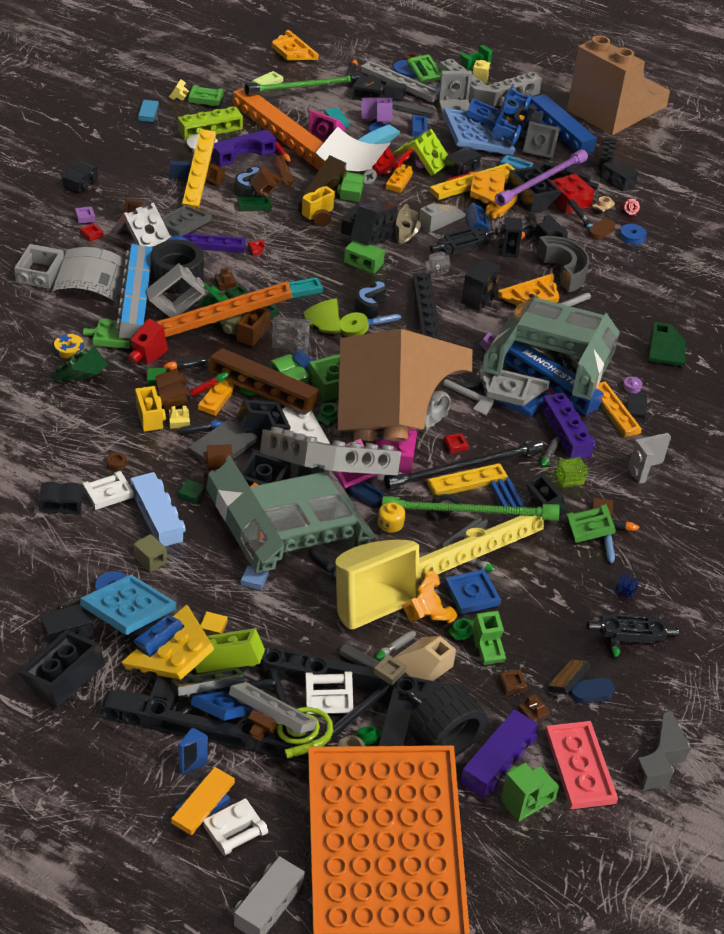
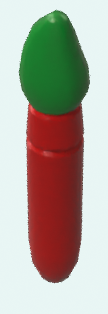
(208, 384)

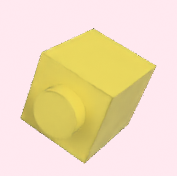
(481, 70)

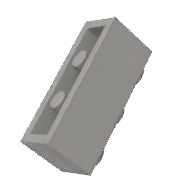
(268, 897)

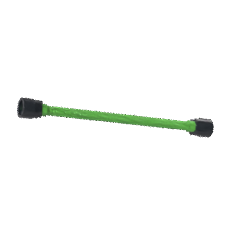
(255, 89)

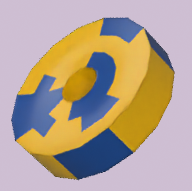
(68, 345)

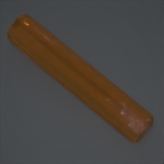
(284, 170)

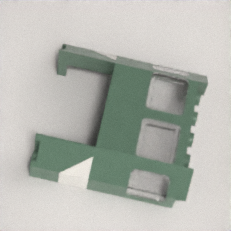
(563, 330)
(285, 513)

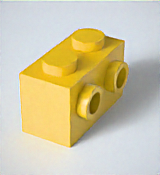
(149, 408)

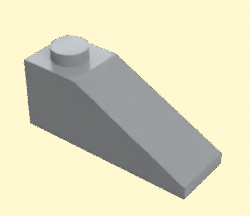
(439, 215)

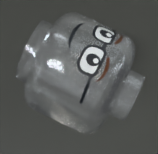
(438, 263)

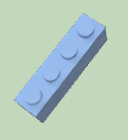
(157, 509)

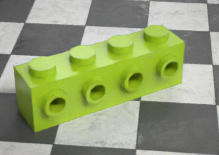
(217, 120)

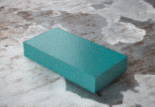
(336, 113)
(305, 287)

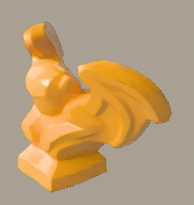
(428, 602)

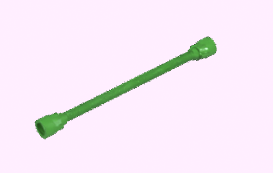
(547, 512)

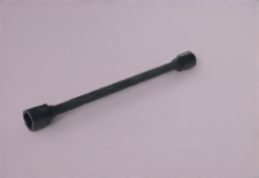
(529, 448)

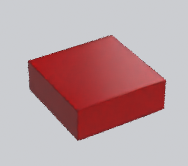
(91, 232)
(455, 443)

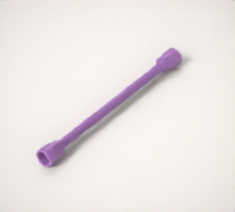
(506, 196)

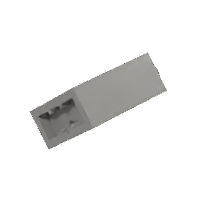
(35, 254)
(185, 300)

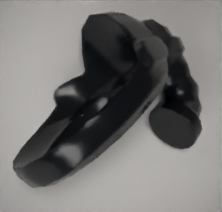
(564, 362)
(438, 499)

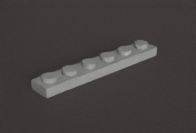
(413, 86)

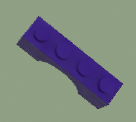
(258, 142)

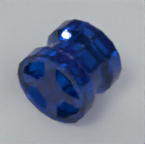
(627, 585)

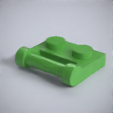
(427, 66)
(206, 95)
(591, 523)

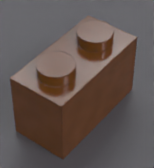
(253, 325)

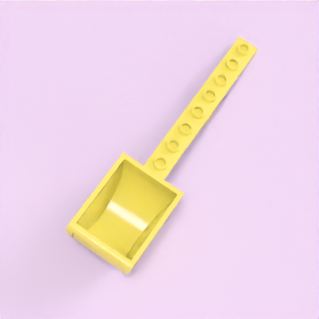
(387, 573)

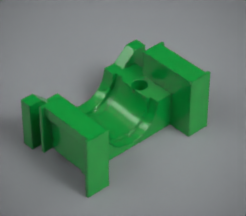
(468, 61)

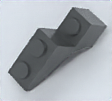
(671, 748)

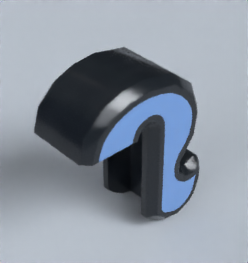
(243, 185)
(369, 297)

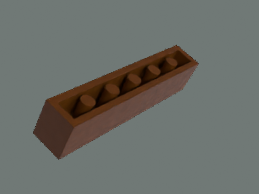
(264, 381)

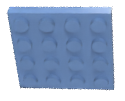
(474, 133)

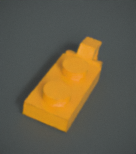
(216, 398)

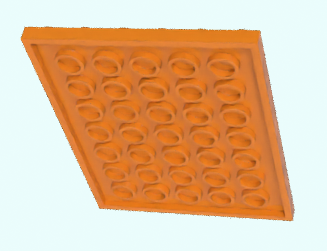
(386, 841)

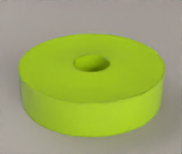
(354, 324)

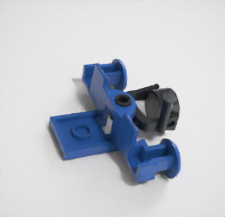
(513, 106)

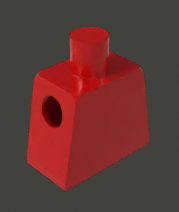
(148, 343)

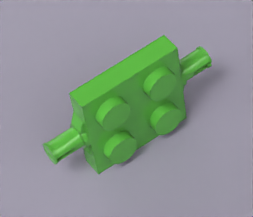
(107, 335)

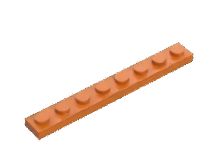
(226, 309)

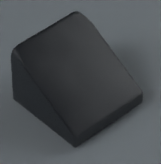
(637, 404)

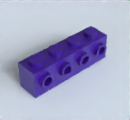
(567, 425)

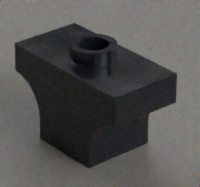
(550, 227)

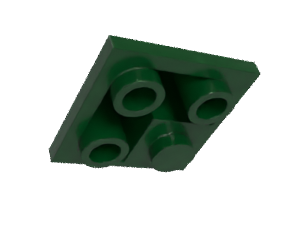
(666, 345)
(81, 365)

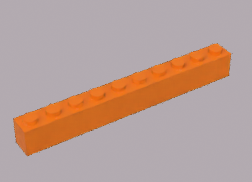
(279, 126)

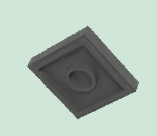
(541, 139)

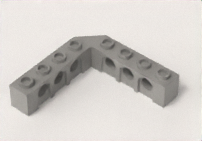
(496, 92)
(333, 457)

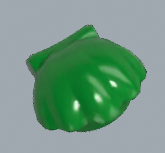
(327, 413)
(462, 629)
(369, 735)

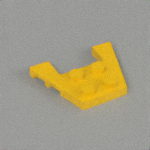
(178, 654)

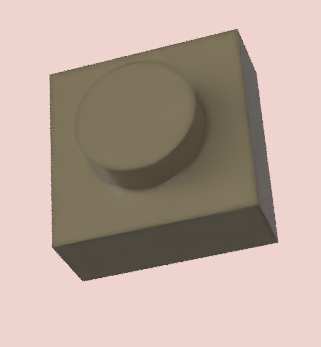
(390, 669)

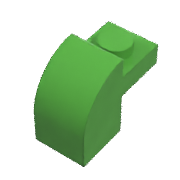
(487, 636)

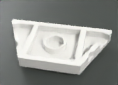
(305, 424)

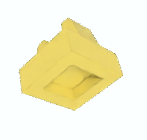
(179, 91)
(179, 417)

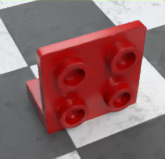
(388, 161)

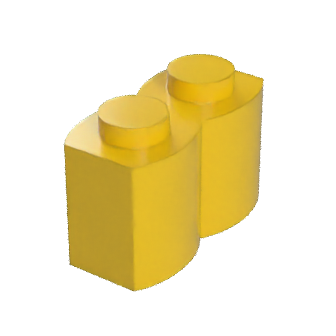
(320, 199)

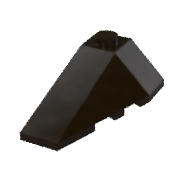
(329, 175)

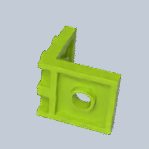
(425, 145)

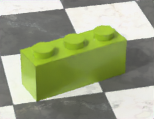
(233, 651)

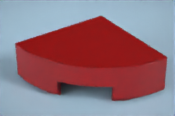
(256, 247)

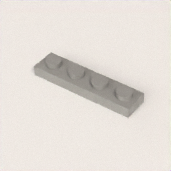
(272, 707)

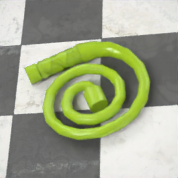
(303, 749)

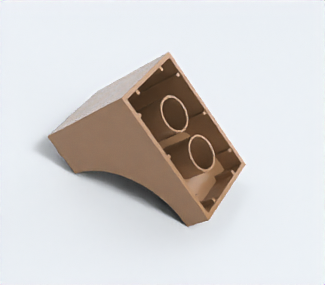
(611, 87)
(390, 381)

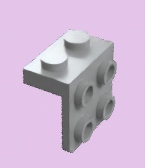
(646, 453)

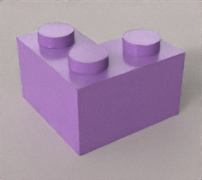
(377, 109)

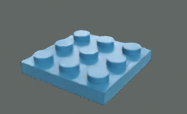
(128, 604)

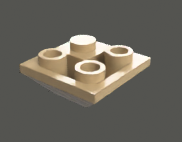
(427, 658)

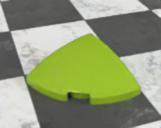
(325, 316)

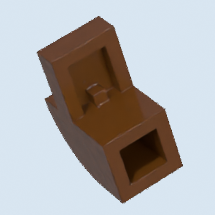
(265, 181)

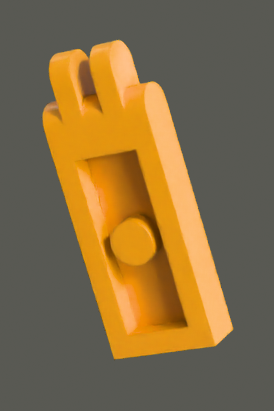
(399, 179)
(491, 208)

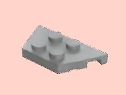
(512, 386)

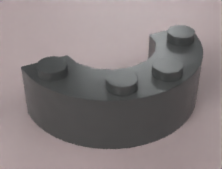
(567, 254)

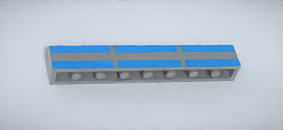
(134, 291)

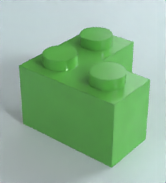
(527, 790)

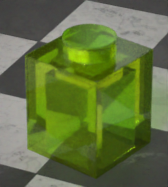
(571, 472)

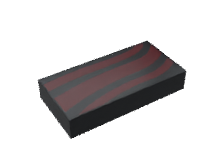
(569, 676)

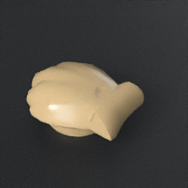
(604, 203)

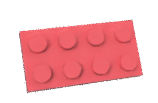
(581, 765)

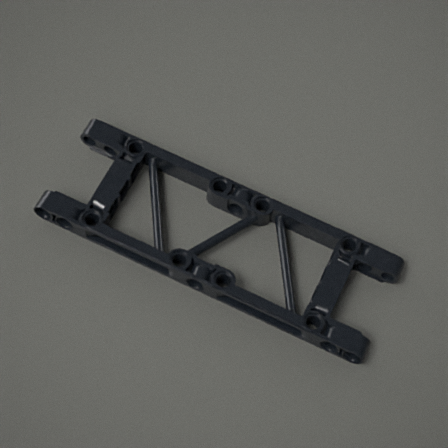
(277, 664)

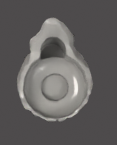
(437, 408)

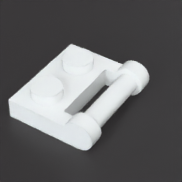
(108, 490)
(329, 700)
(232, 821)

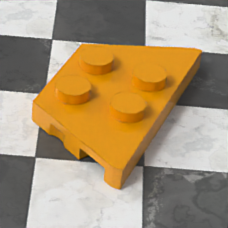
(293, 48)
(487, 185)
(542, 287)

